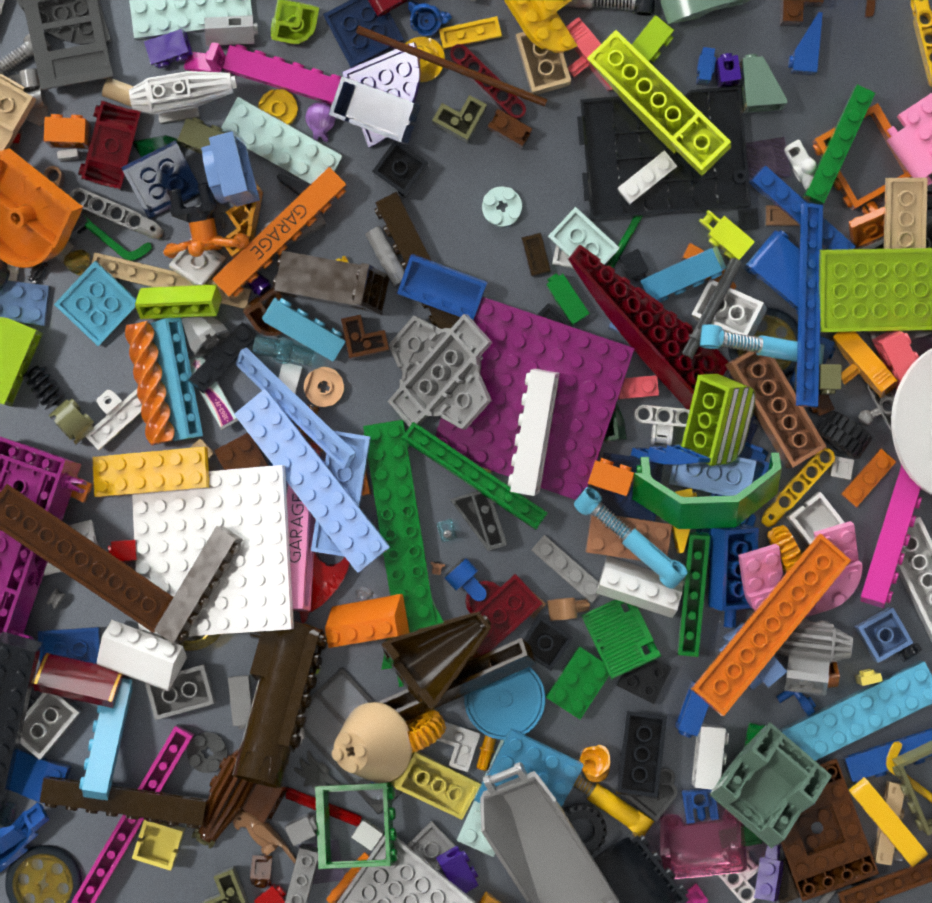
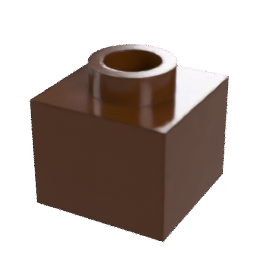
(824, 405)

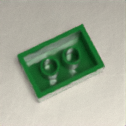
(578, 682)

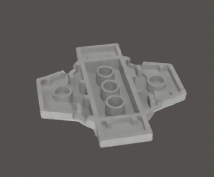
(440, 372)

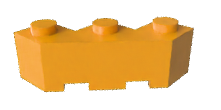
(245, 220)

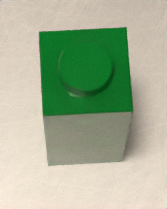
(566, 298)

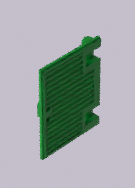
(620, 637)

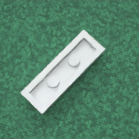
(647, 177)

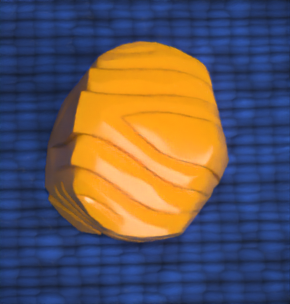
(596, 763)

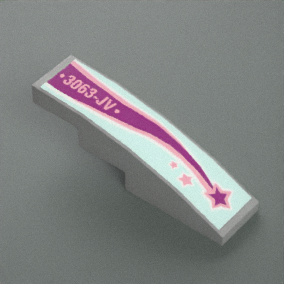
(215, 398)

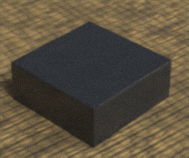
(748, 219)

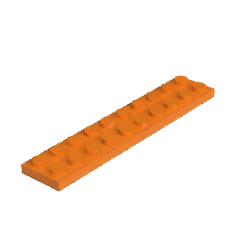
(770, 625)

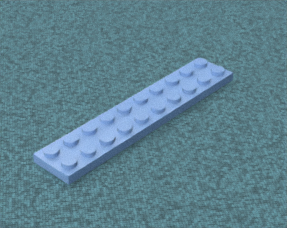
(312, 481)

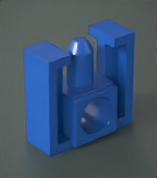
(705, 66)
(689, 805)

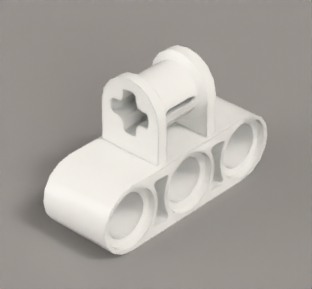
(659, 427)
(742, 880)

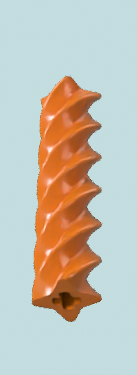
(150, 389)

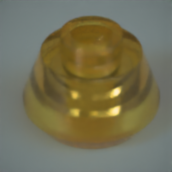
(77, 261)

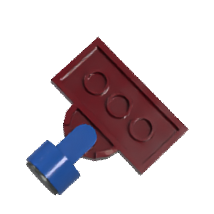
(502, 605)

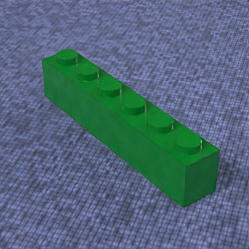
(839, 145)
(693, 594)

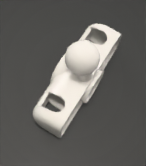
(802, 164)

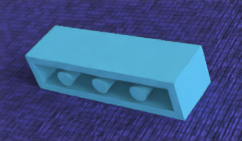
(304, 329)

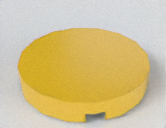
(280, 105)

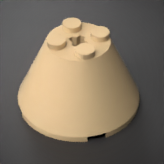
(373, 743)

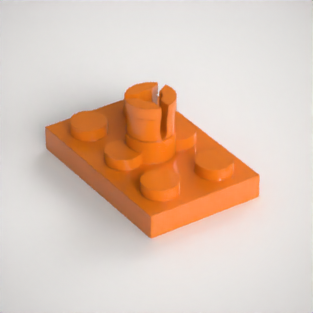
(868, 226)

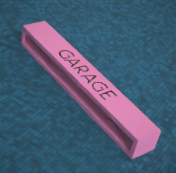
(301, 531)

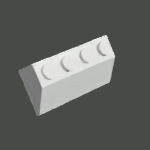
(638, 587)
(140, 655)

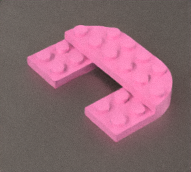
(763, 570)

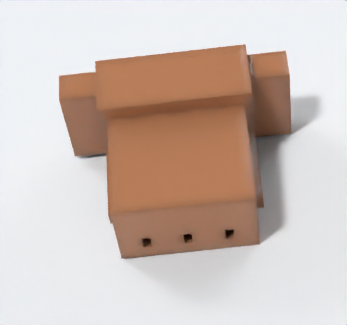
(437, 567)

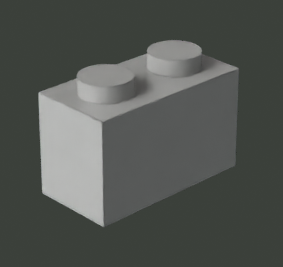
(301, 828)

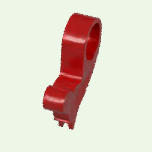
(325, 582)

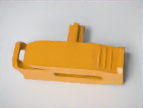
(863, 362)

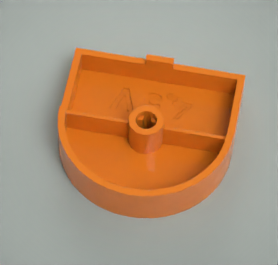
(33, 214)

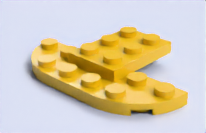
(542, 23)

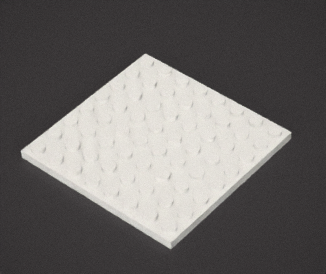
(177, 524)

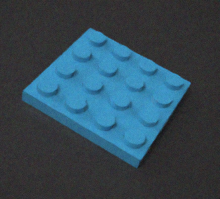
(552, 766)

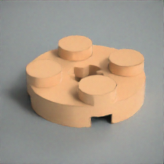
(314, 393)

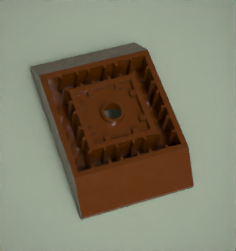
(835, 854)

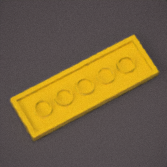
(151, 472)

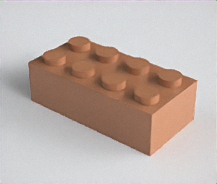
(603, 541)

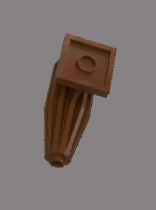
(231, 795)

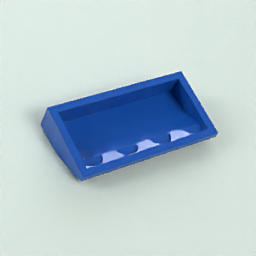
(441, 287)

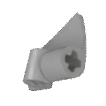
(29, 79)

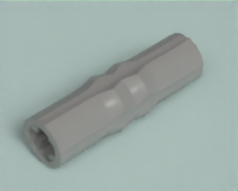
(386, 255)

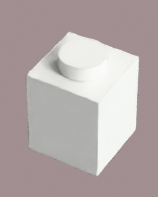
(367, 834)

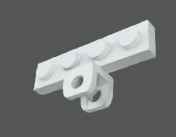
(118, 417)

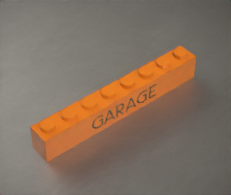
(280, 232)

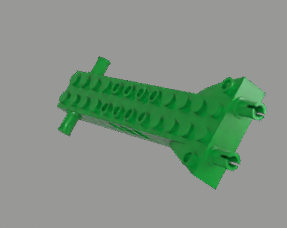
(400, 525)

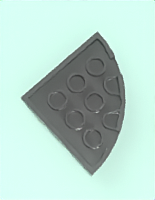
(67, 9)

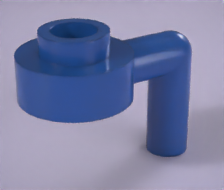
(806, 703)

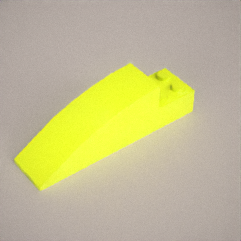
(659, 103)

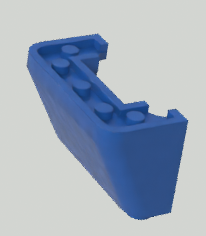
(778, 266)

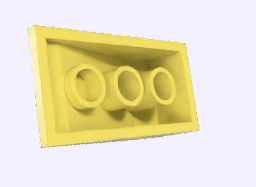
(437, 785)

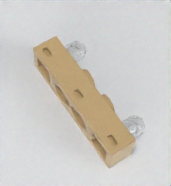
(884, 850)

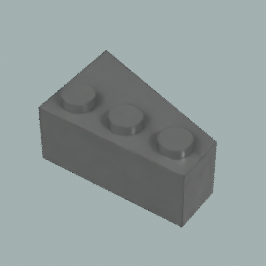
(482, 518)

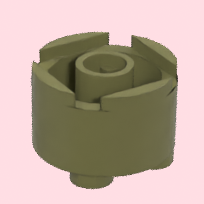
(71, 421)

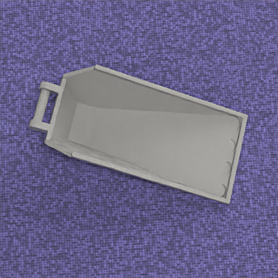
(539, 842)

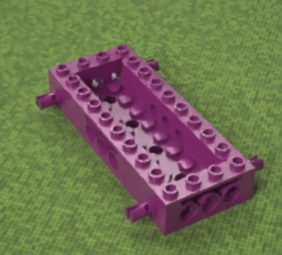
(48, 483)

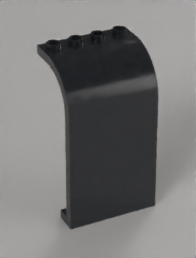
(638, 874)

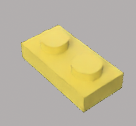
(868, 677)

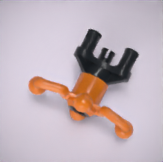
(201, 225)

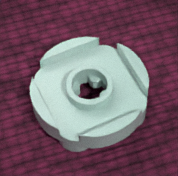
(497, 217)

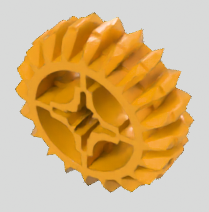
(788, 547)
(425, 729)

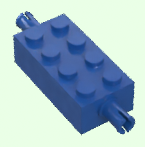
(725, 575)

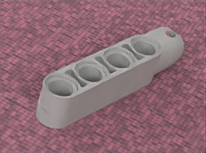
(145, 227)

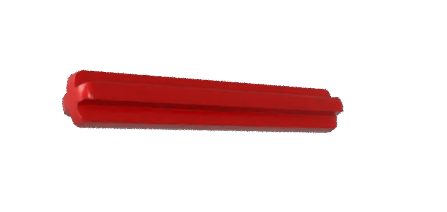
(334, 811)

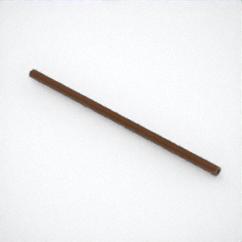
(451, 66)

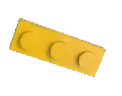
(470, 32)

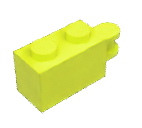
(726, 236)

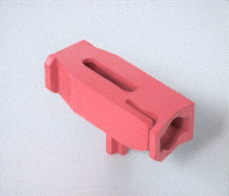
(587, 44)

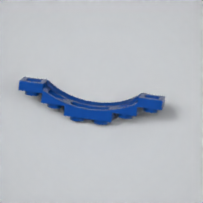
(29, 823)

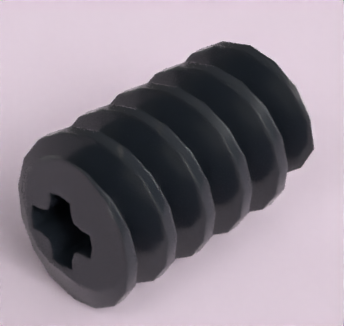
(43, 386)

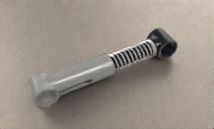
(640, 7)

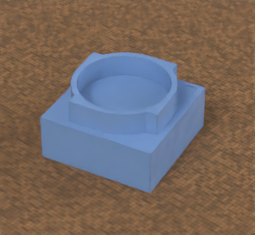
(229, 170)
(769, 674)

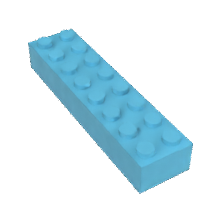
(863, 711)

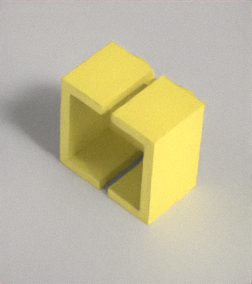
(159, 844)

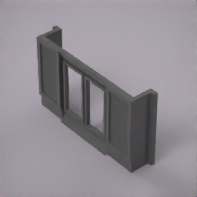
(68, 64)

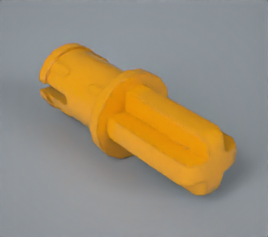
(486, 753)

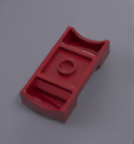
(110, 145)

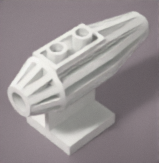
(180, 94)

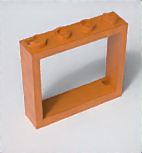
(840, 182)

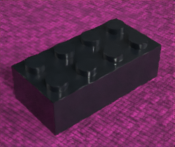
(641, 755)

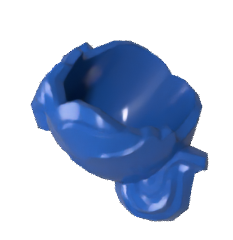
(424, 11)

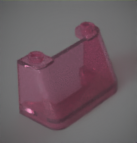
(702, 846)

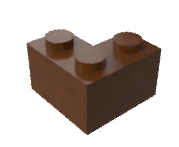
(792, 11)
(362, 344)

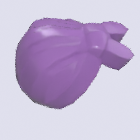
(319, 120)

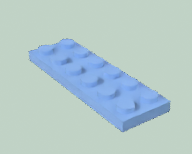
(351, 479)

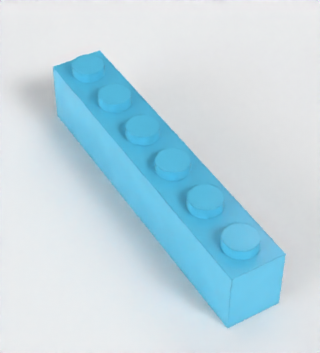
(175, 376)
(106, 745)

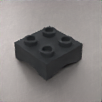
(645, 680)

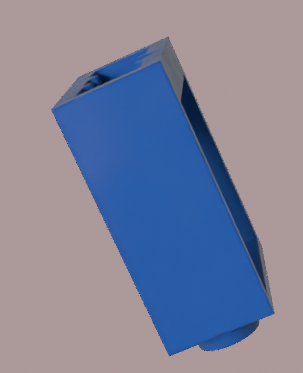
(691, 714)

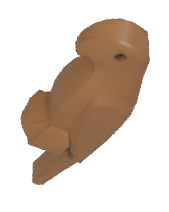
(262, 834)

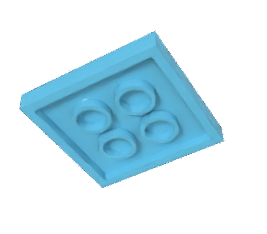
(96, 303)

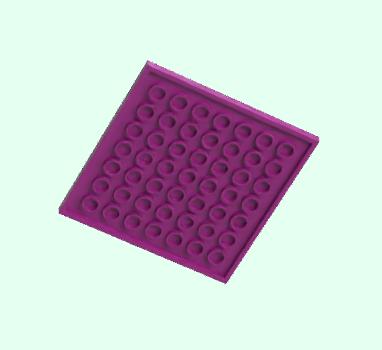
(585, 399)

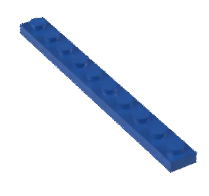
(809, 306)

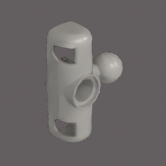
(867, 417)

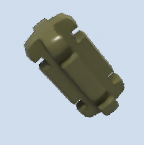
(196, 834)

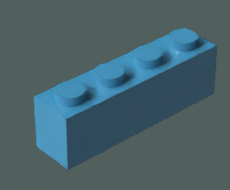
(687, 272)

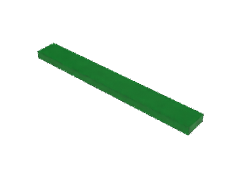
(474, 475)

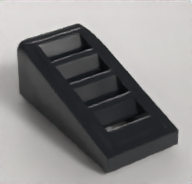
(294, 184)

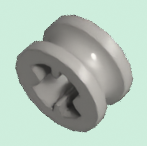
(55, 598)

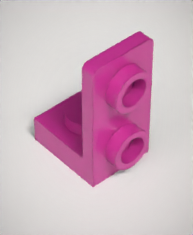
(206, 62)

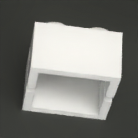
(815, 516)

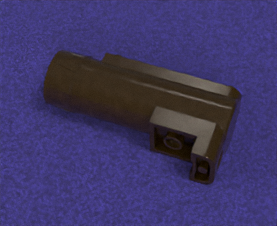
(285, 675)

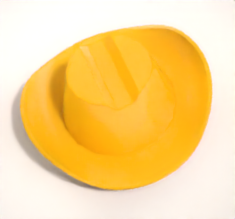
(428, 70)

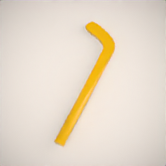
(893, 753)

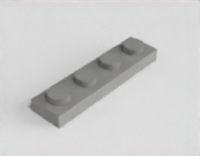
(566, 568)

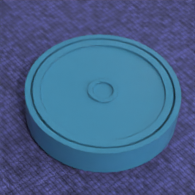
(507, 704)

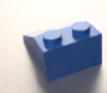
(30, 771)

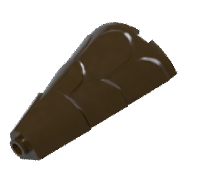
(435, 655)

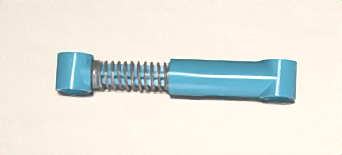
(714, 337)
(669, 571)

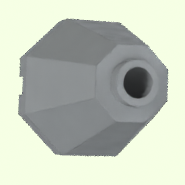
(204, 334)

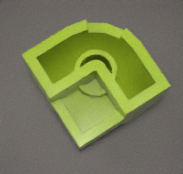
(293, 21)

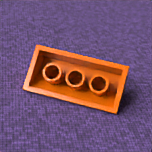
(366, 621)

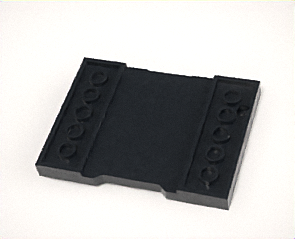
(621, 145)

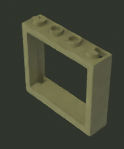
(906, 788)

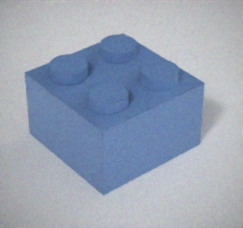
(883, 634)

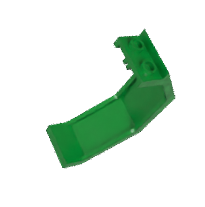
(708, 510)

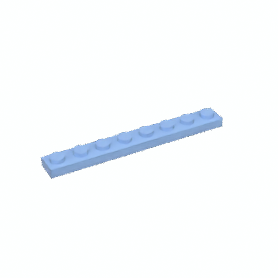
(295, 408)

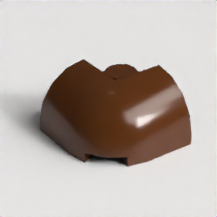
(256, 309)

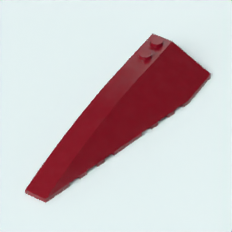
(647, 327)

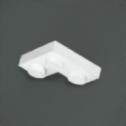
(464, 745)

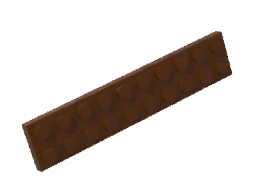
(81, 559)

